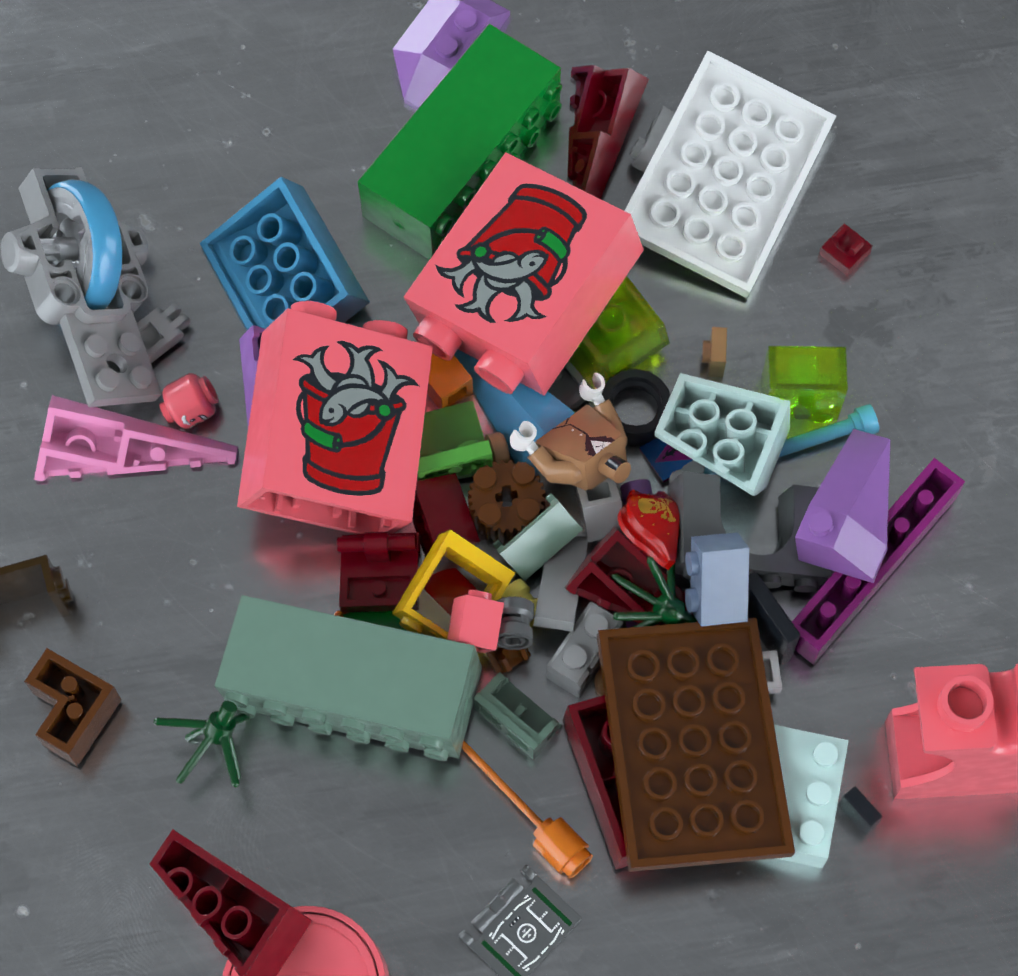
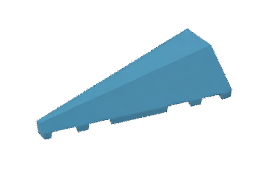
(510, 410)

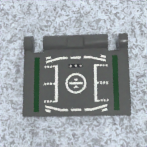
(521, 926)

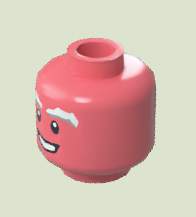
(189, 400)

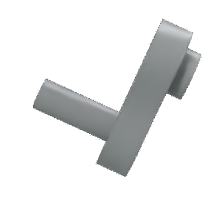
(645, 148)

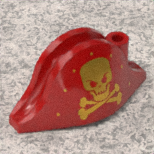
(651, 525)

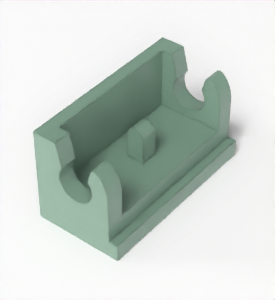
(539, 539)
(516, 715)

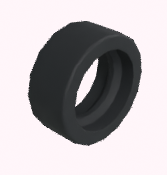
(644, 381)

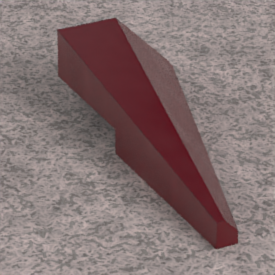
(603, 113)
(617, 556)

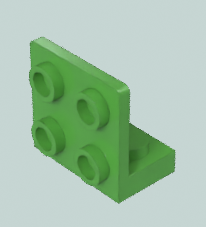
(453, 443)

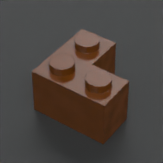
(79, 701)

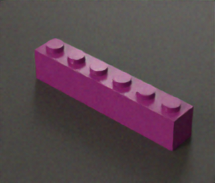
(845, 595)

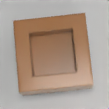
(715, 352)

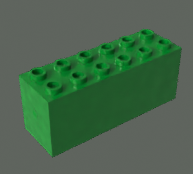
(451, 144)

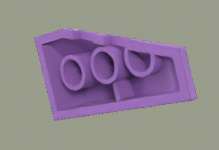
(850, 511)

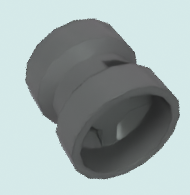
(515, 623)

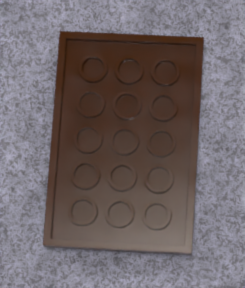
(694, 745)

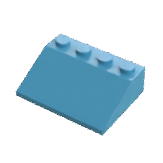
(281, 255)

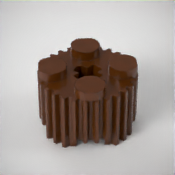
(505, 484)

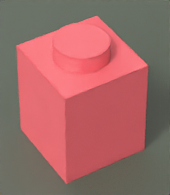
(476, 620)

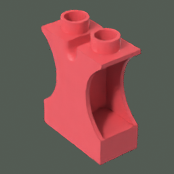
(956, 735)

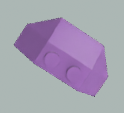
(438, 41)

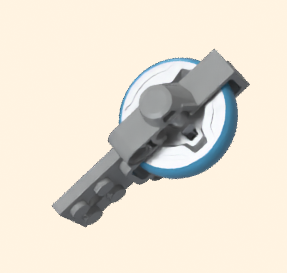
(100, 299)

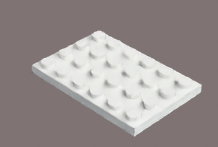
(727, 173)

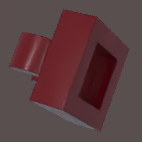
(845, 249)

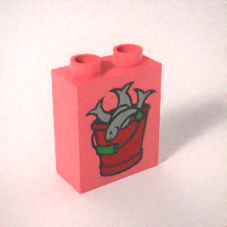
(523, 276)
(335, 422)

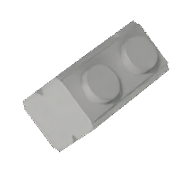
(578, 655)

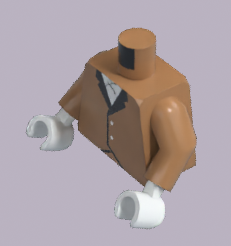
(582, 447)

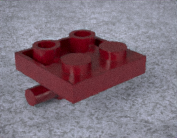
(376, 570)

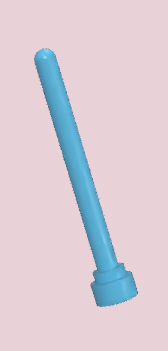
(862, 419)

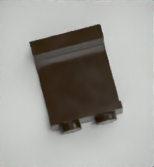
(33, 578)

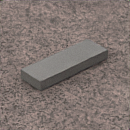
(555, 604)

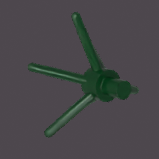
(666, 607)
(217, 731)

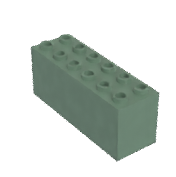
(349, 677)

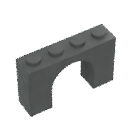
(700, 515)

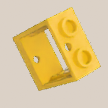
(466, 556)

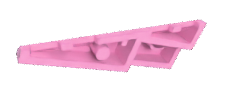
(98, 440)

